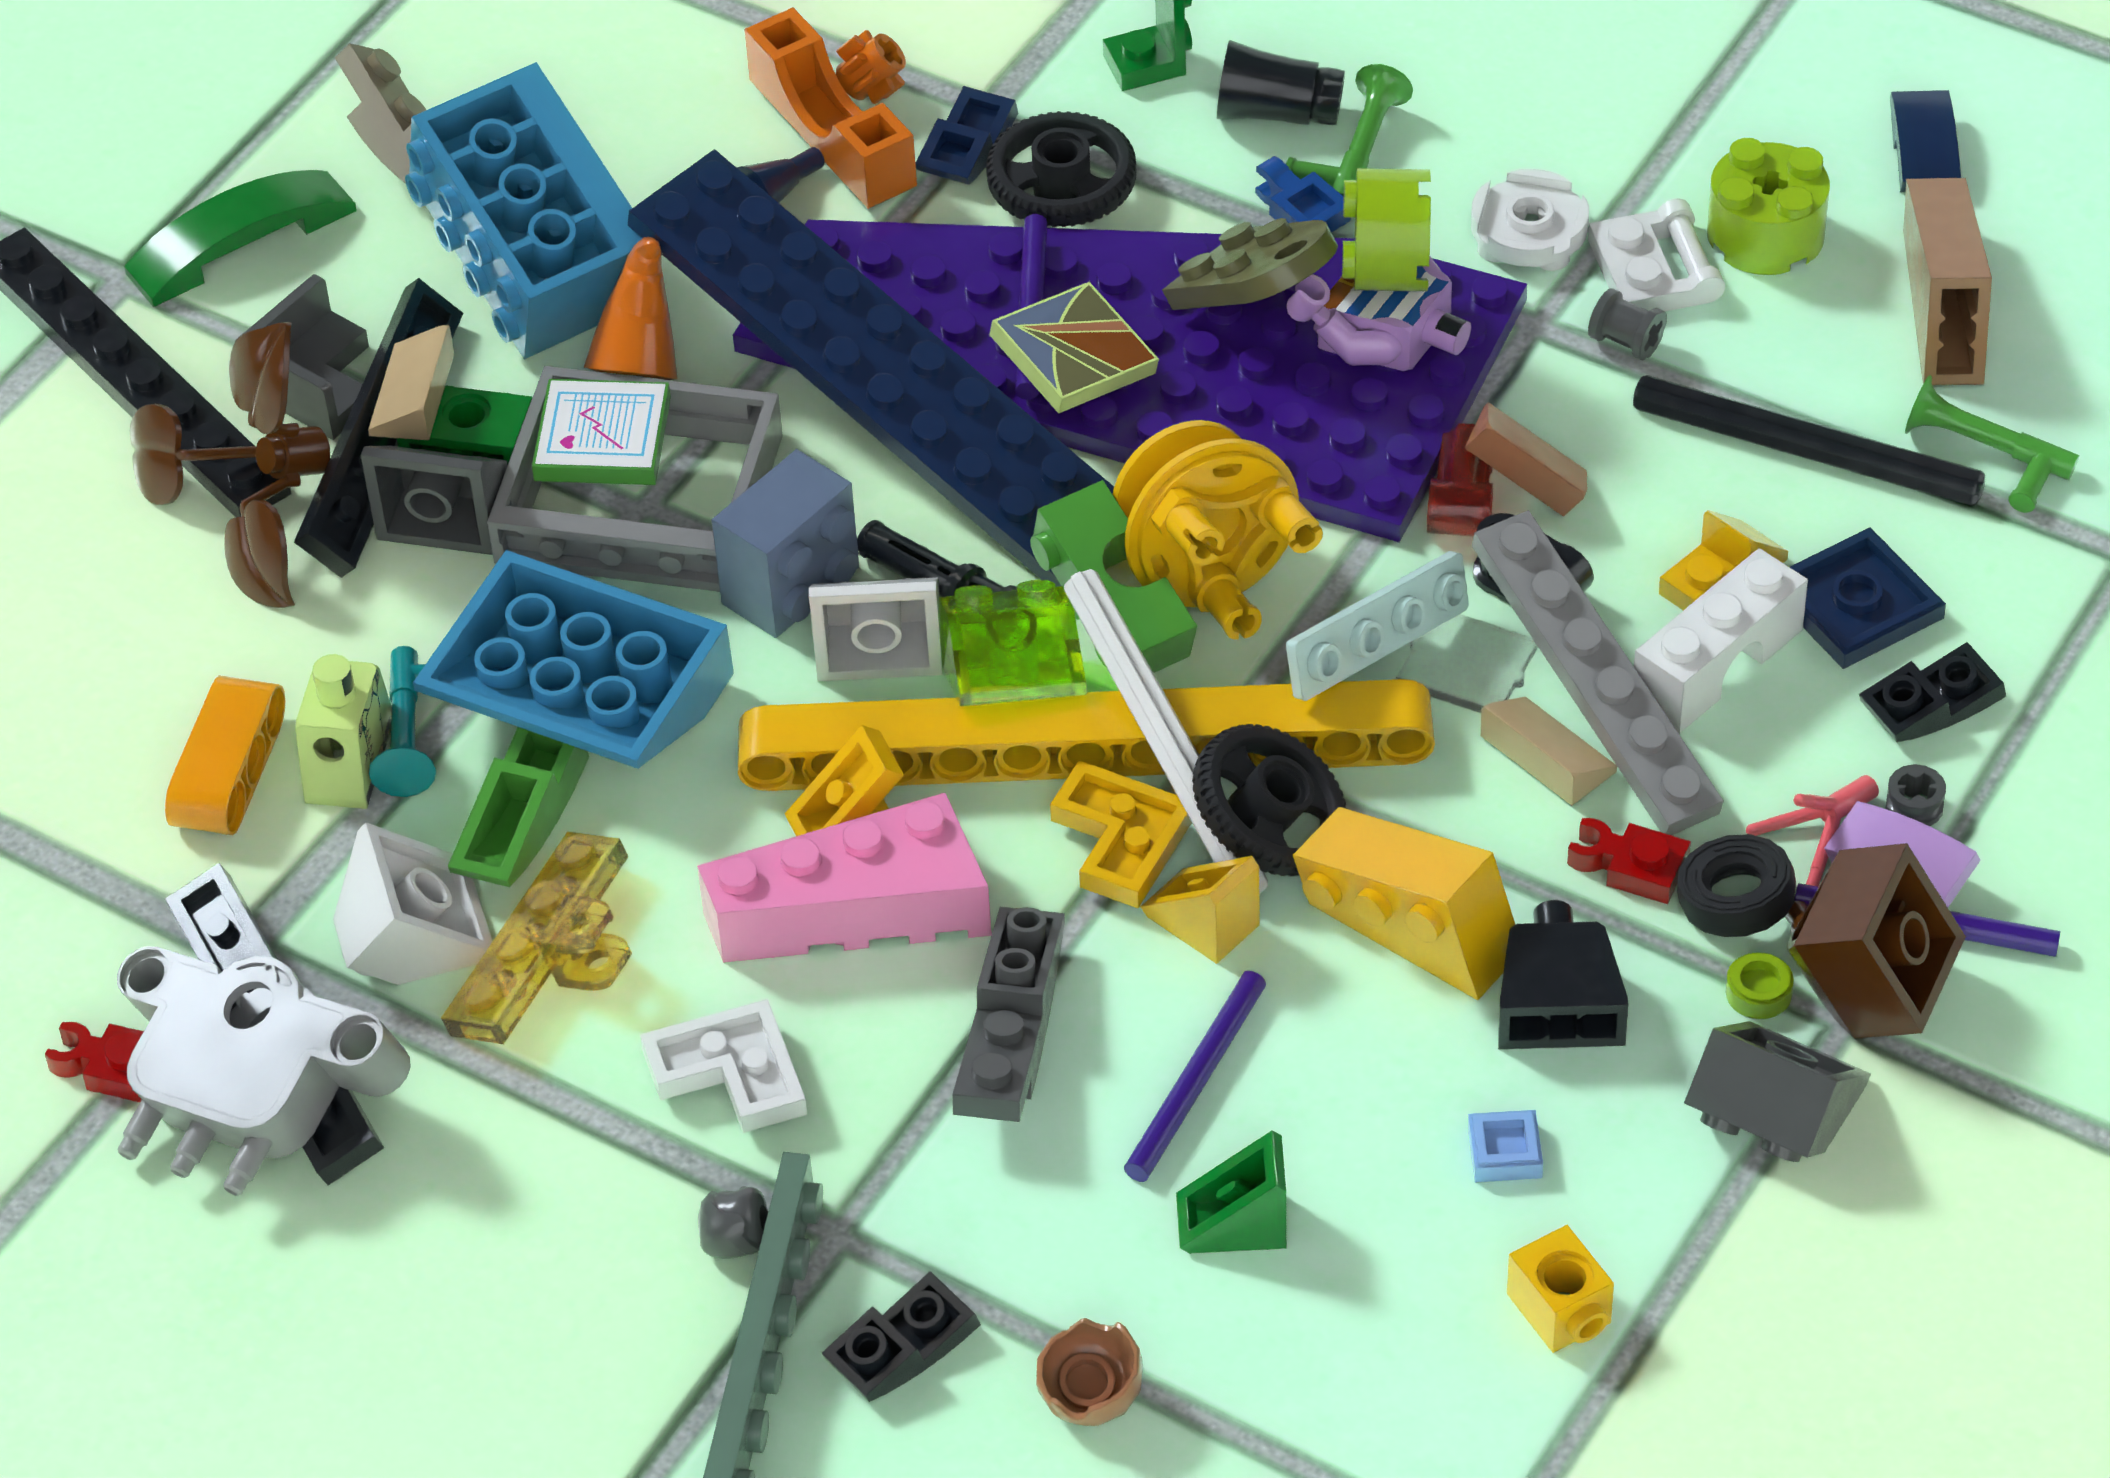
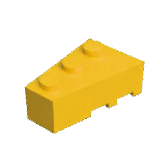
(1411, 894)

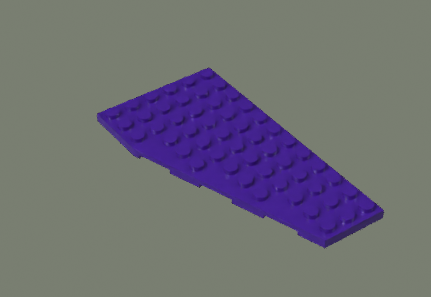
(1349, 434)

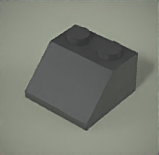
(432, 496)
(1774, 1090)

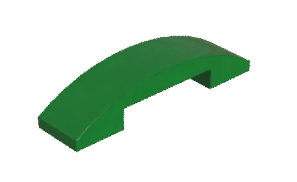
(230, 220)

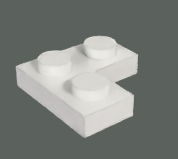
(730, 1048)

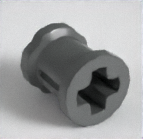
(1627, 324)

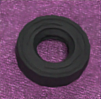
(1736, 914)

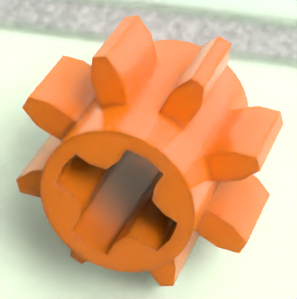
(870, 66)

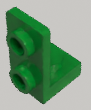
(1151, 52)

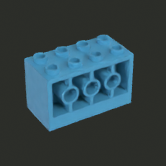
(522, 206)

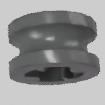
(1913, 781)

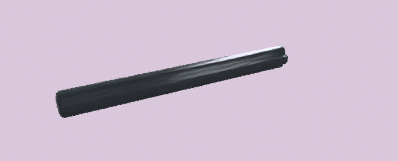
(1809, 440)

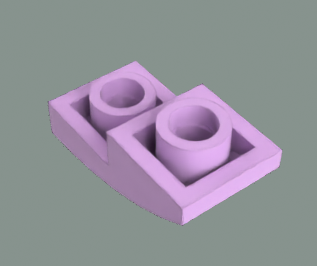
(1941, 856)

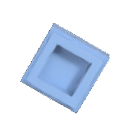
(1505, 1146)

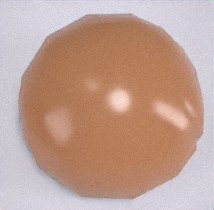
(1090, 1373)

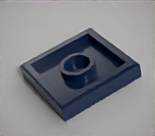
(1864, 598)

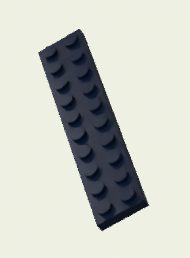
(863, 351)

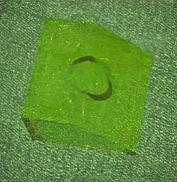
(1010, 644)

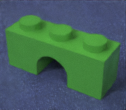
(1089, 533)

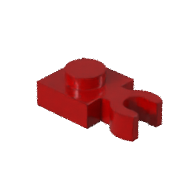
(1637, 862)
(98, 1059)

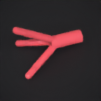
(1829, 809)

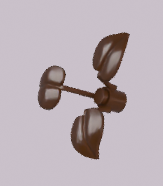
(259, 385)

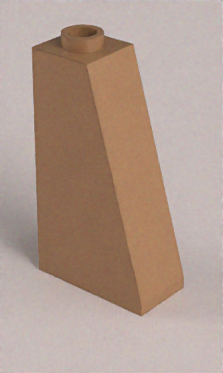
(1947, 280)

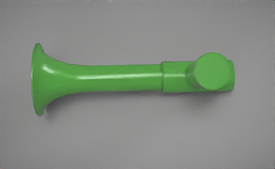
(1382, 88)
(2040, 455)

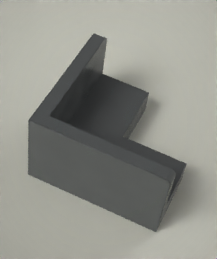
(319, 349)

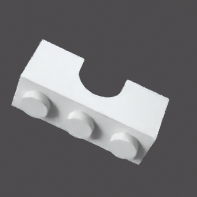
(1747, 611)

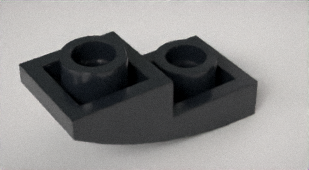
(1929, 700)
(903, 1342)

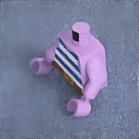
(1381, 325)

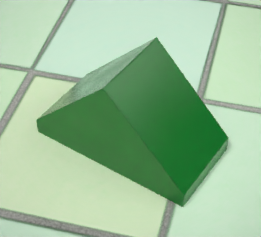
(1237, 1202)

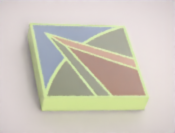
(1073, 347)

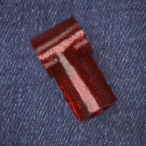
(1462, 489)

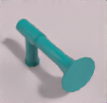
(402, 768)

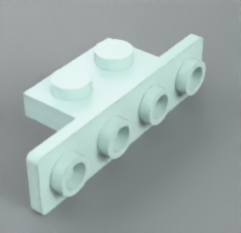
(1377, 625)

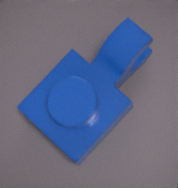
(1299, 198)

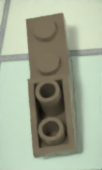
(385, 104)

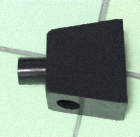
(1561, 984)

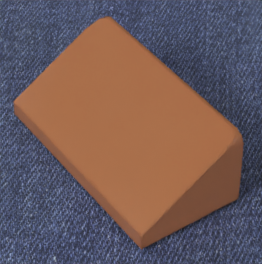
(1527, 460)

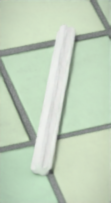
(1143, 697)

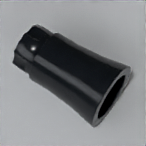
(1277, 88)

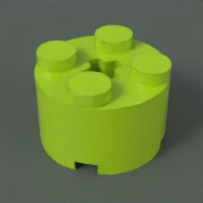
(1768, 206)
(1389, 229)

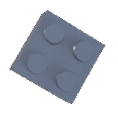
(783, 538)

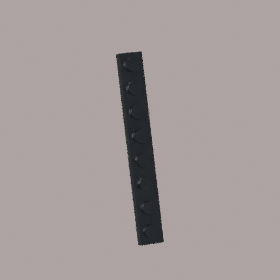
(125, 364)

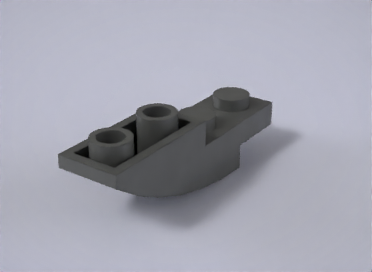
(1010, 1015)

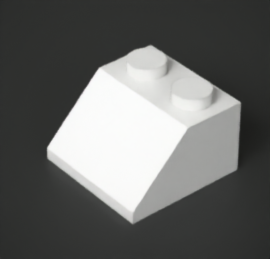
(876, 629)

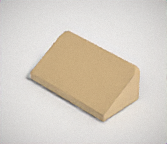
(413, 386)
(1545, 748)

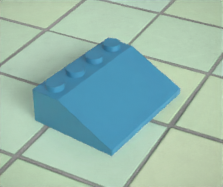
(580, 661)

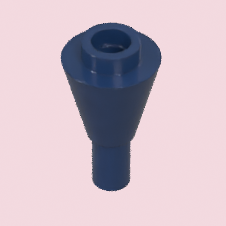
(782, 175)

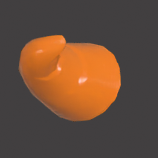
(636, 322)

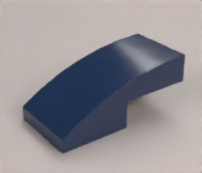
(1924, 135)
(961, 144)

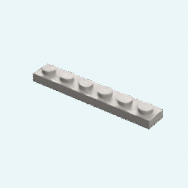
(1597, 674)

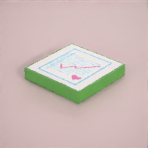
(601, 431)

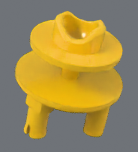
(1211, 518)

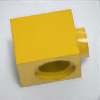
(1560, 1265)

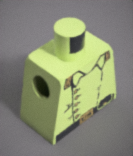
(340, 708)

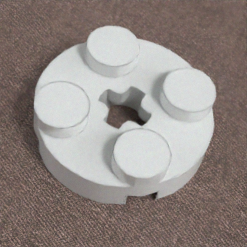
(1544, 243)

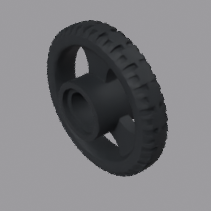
(1060, 168)
(1266, 795)

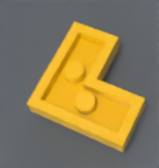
(1134, 827)

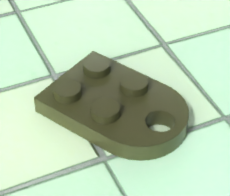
(1252, 264)

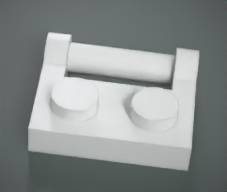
(1636, 265)

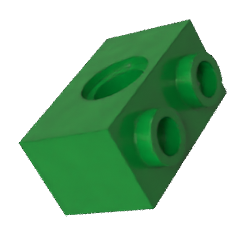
(475, 423)

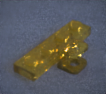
(549, 932)

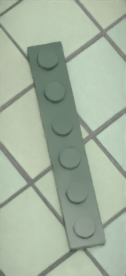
(767, 1316)

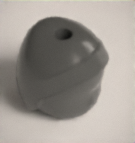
(732, 1222)

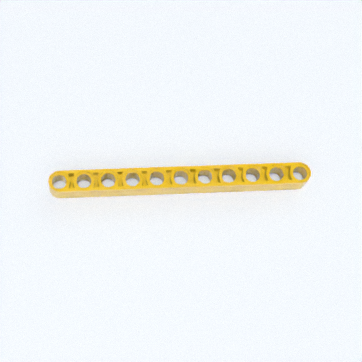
(1048, 736)

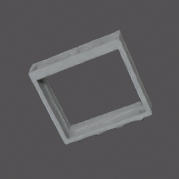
(630, 547)

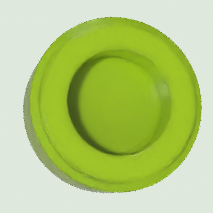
(1759, 985)

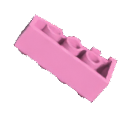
(848, 885)

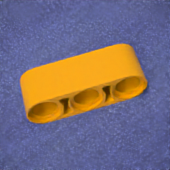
(225, 755)

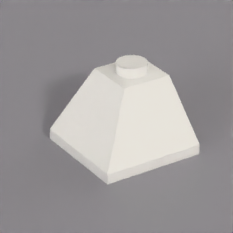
(405, 911)

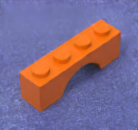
(794, 73)

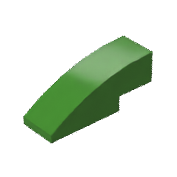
(517, 808)

